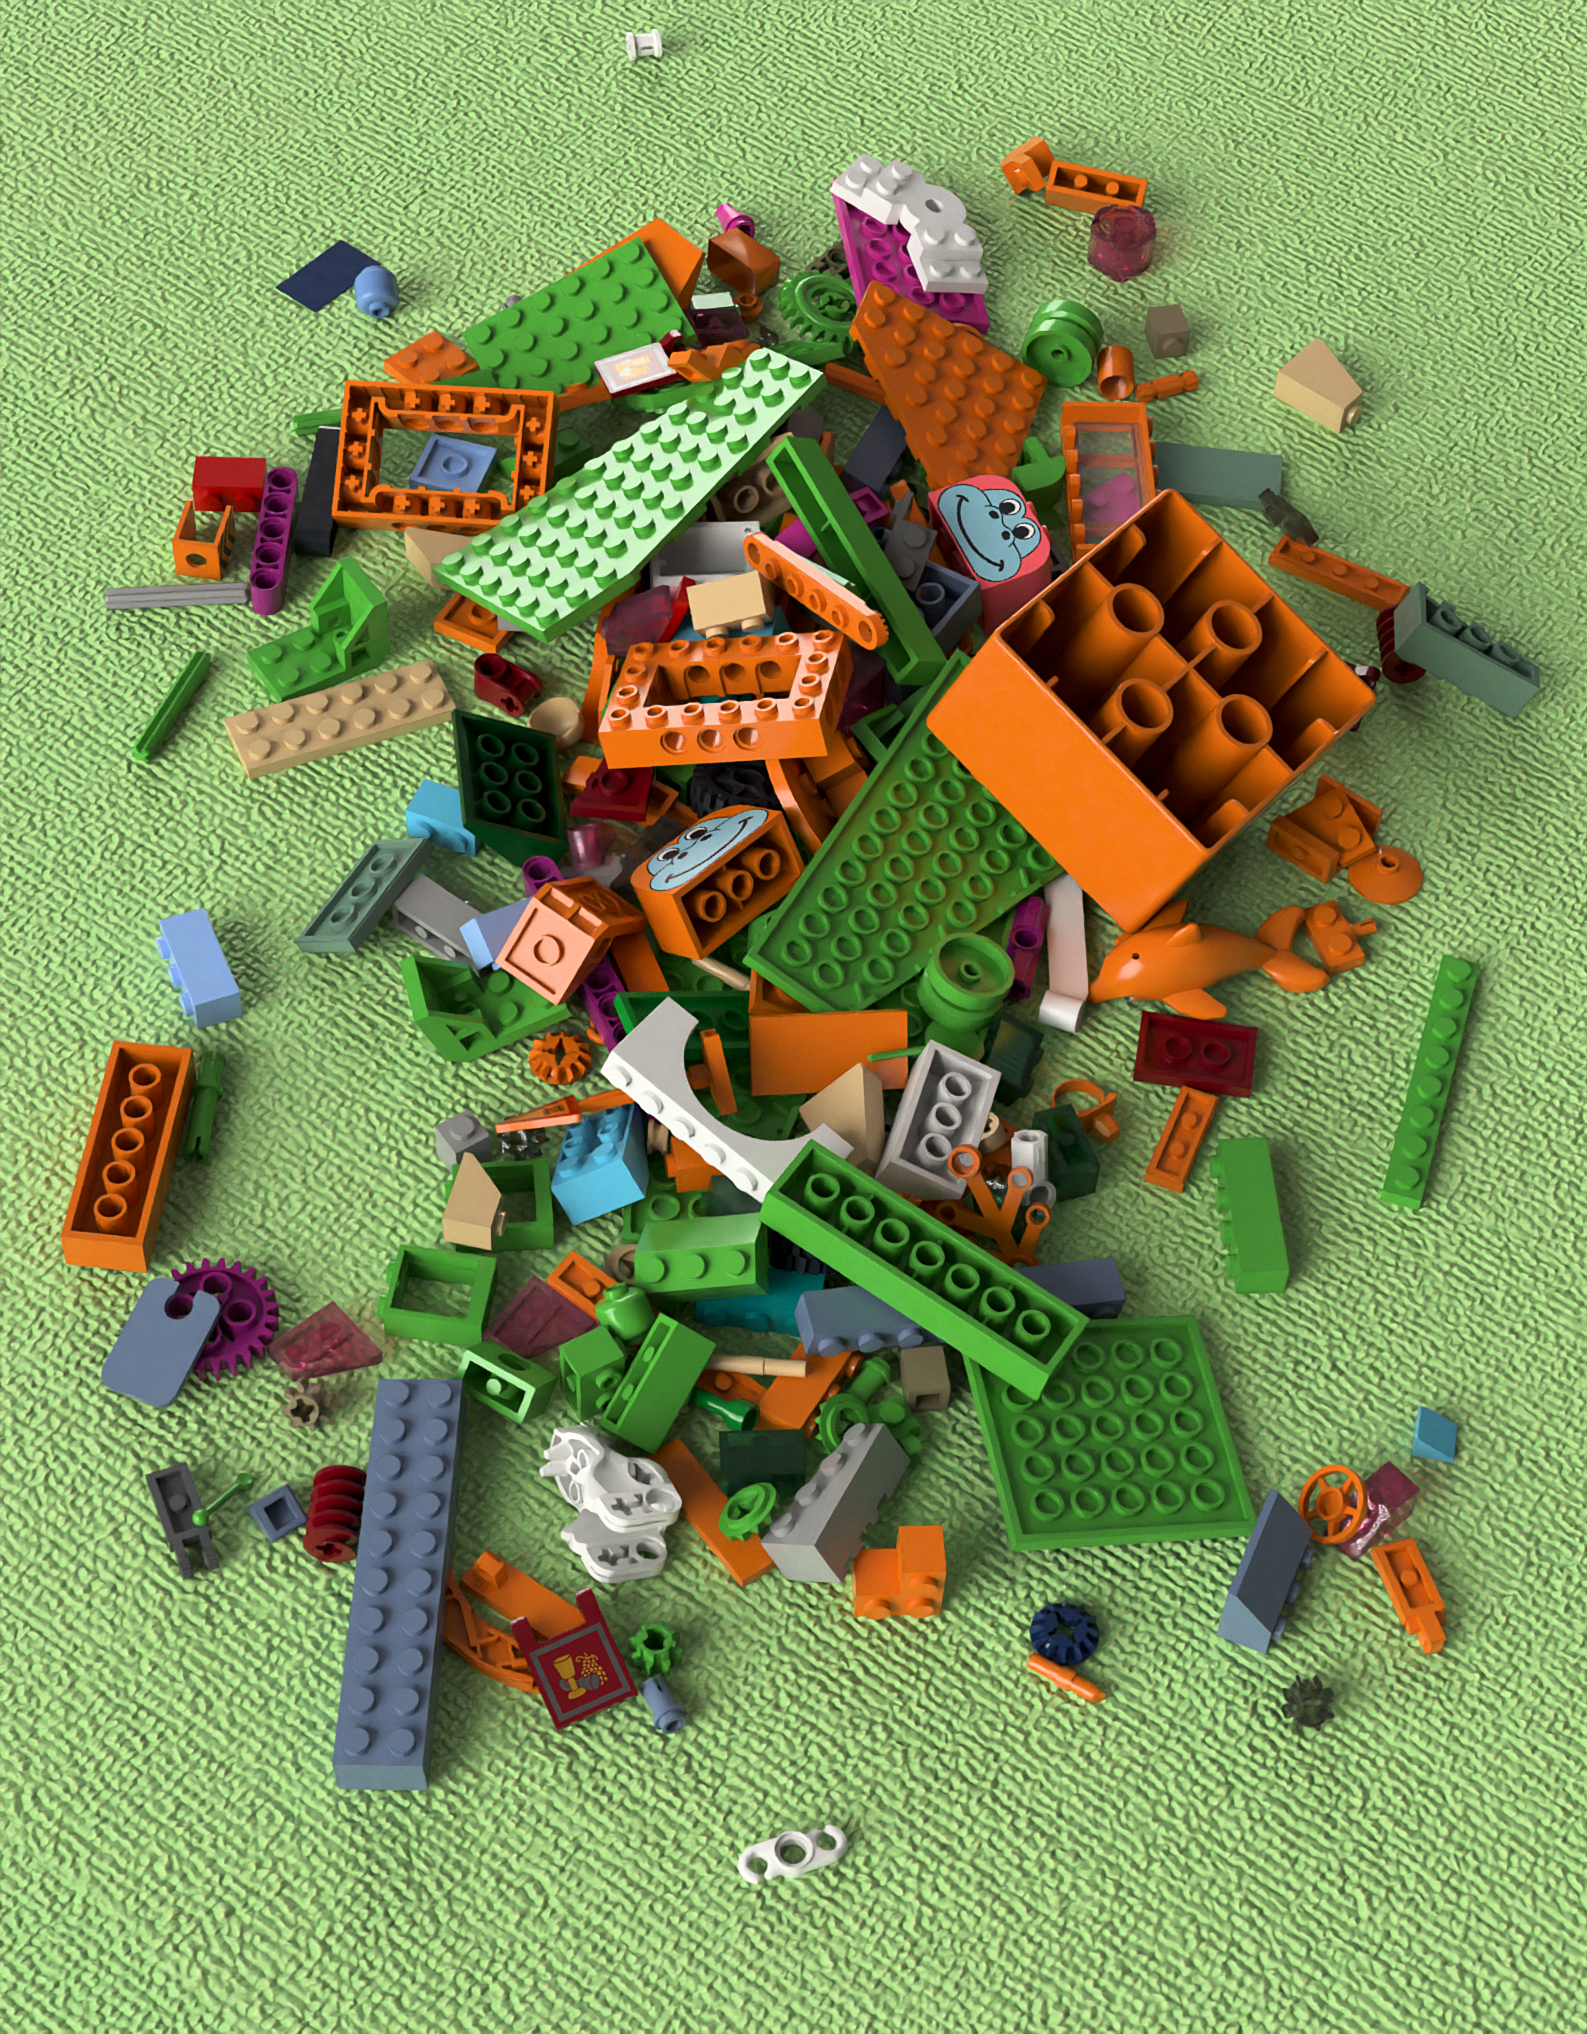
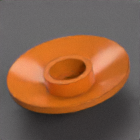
(1386, 876)

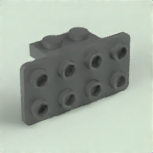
(907, 545)

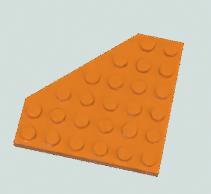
(949, 389)

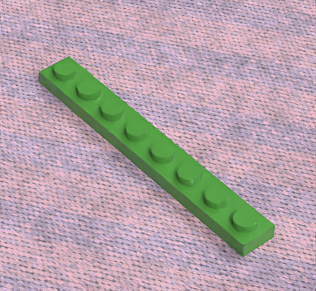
(1430, 1083)

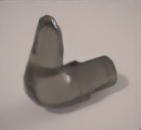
(767, 337)

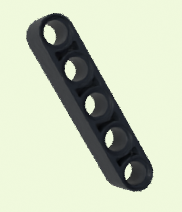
(315, 526)

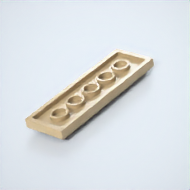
(340, 719)

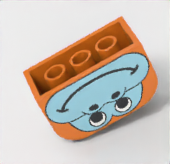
(717, 878)

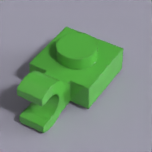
(901, 1423)

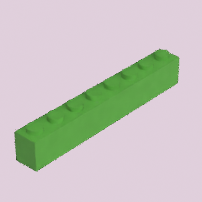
(855, 555)

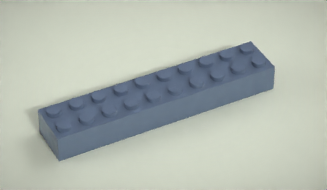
(401, 1587)

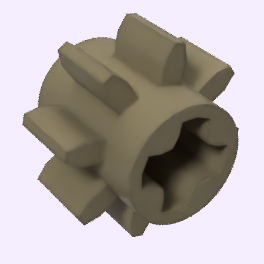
(314, 1395)

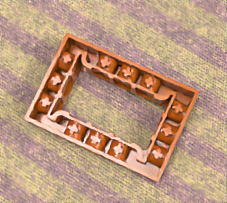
(378, 406)
(648, 734)

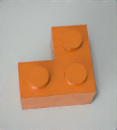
(841, 771)
(903, 1577)

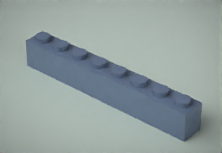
(858, 1320)

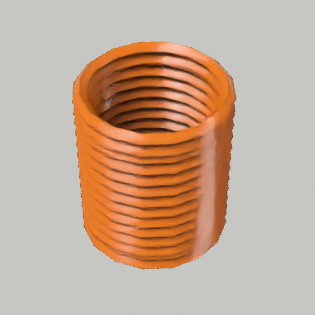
(1115, 372)

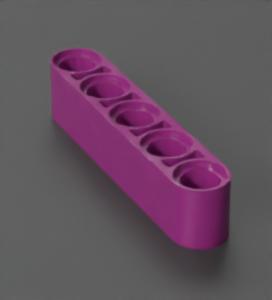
(274, 541)

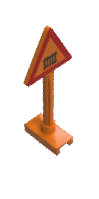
(567, 1110)

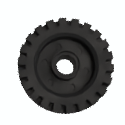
(732, 784)

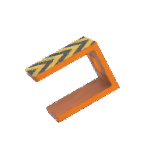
(214, 553)

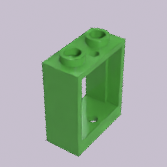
(518, 1177)
(445, 1267)

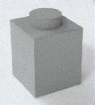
(461, 1135)

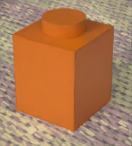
(688, 1167)

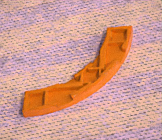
(483, 1645)

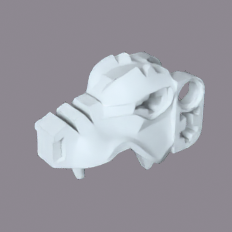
(619, 1502)

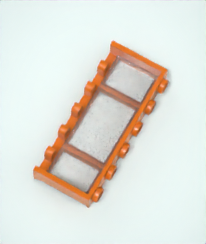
(1106, 468)

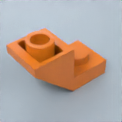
(708, 366)

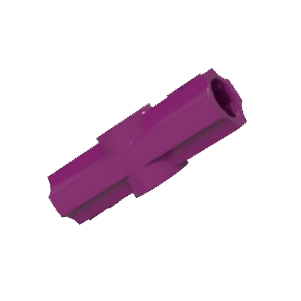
(1025, 945)

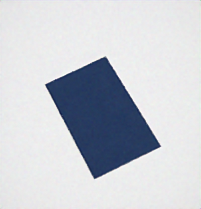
(326, 276)

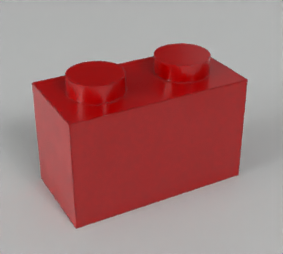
(229, 482)

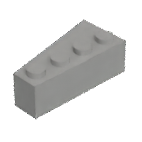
(836, 1506)

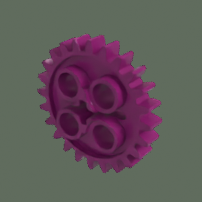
(241, 1299)

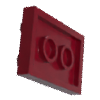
(1195, 1054)

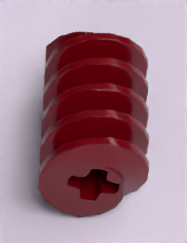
(1392, 665)
(335, 1513)

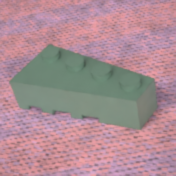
(1462, 653)

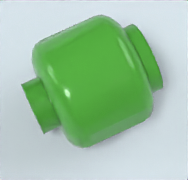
(625, 1313)

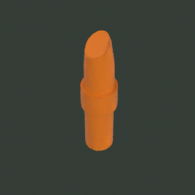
(1065, 1678)

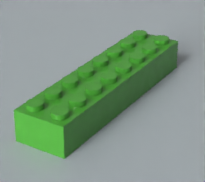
(923, 1269)

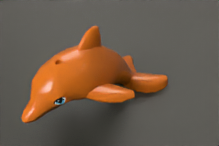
(1180, 959)

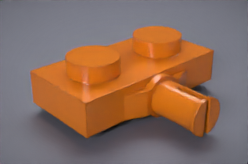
(1335, 937)

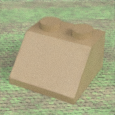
(732, 604)

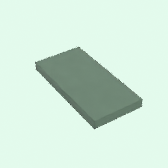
(1217, 474)
(364, 895)

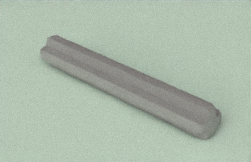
(176, 595)

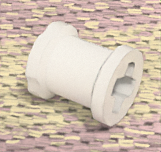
(643, 44)

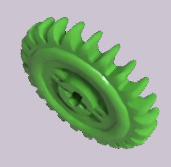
(828, 316)

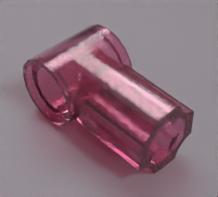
(590, 843)

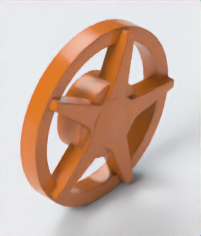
(1334, 1504)

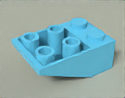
(602, 1163)

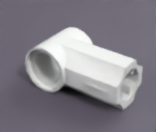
(1031, 1150)

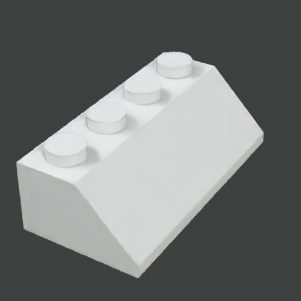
(940, 1109)

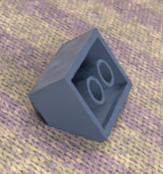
(1267, 1576)

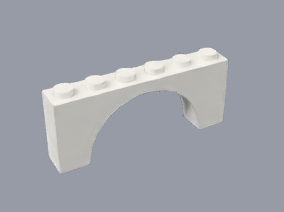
(652, 1072)

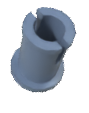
(667, 1713)

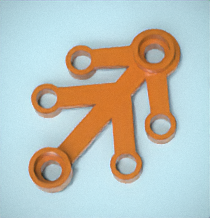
(995, 1223)

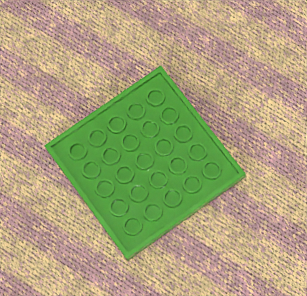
(1117, 1444)

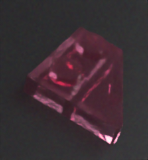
(538, 1321)
(323, 1346)

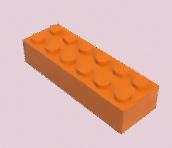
(129, 1157)

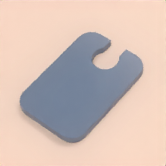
(159, 1352)

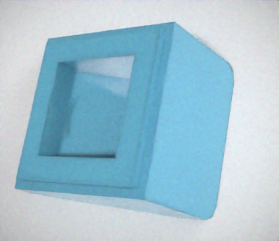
(1434, 1436)

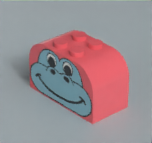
(994, 540)

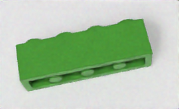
(1250, 1216)

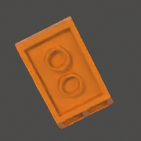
(566, 935)

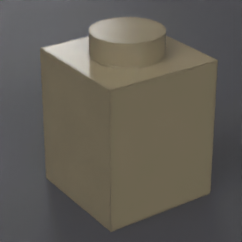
(1167, 331)
(924, 1378)

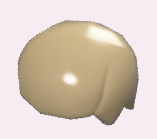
(561, 718)

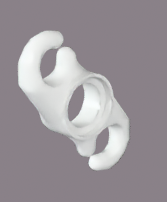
(770, 1852)

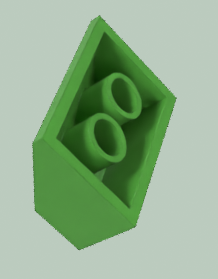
(703, 1259)

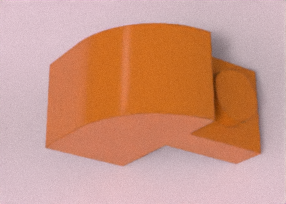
(1028, 165)

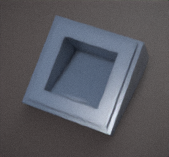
(277, 1513)

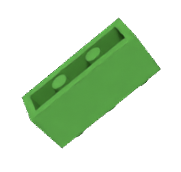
(657, 1384)

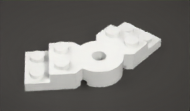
(940, 243)

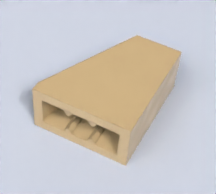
(1320, 387)
(853, 1111)

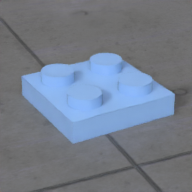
(453, 464)

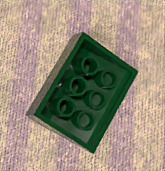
(510, 787)

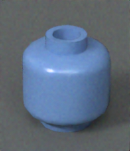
(376, 291)

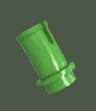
(873, 1376)

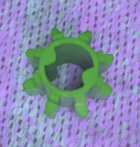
(655, 1661)

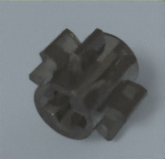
(523, 1143)
(1310, 1715)

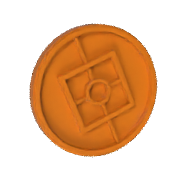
(802, 801)

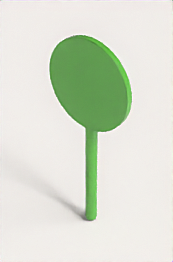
(963, 1042)

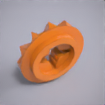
(574, 1063)

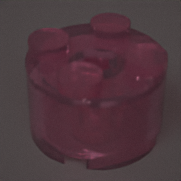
(1121, 241)

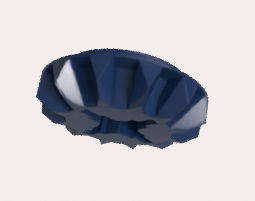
(1059, 1647)

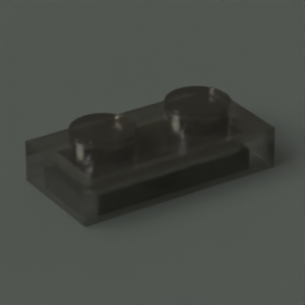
(1291, 521)

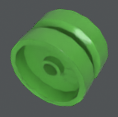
(1063, 342)
(965, 982)

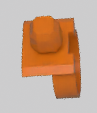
(1098, 1119)

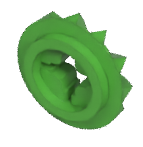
(837, 1409)
(757, 1502)

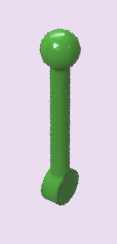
(242, 1483)

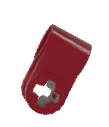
(504, 684)

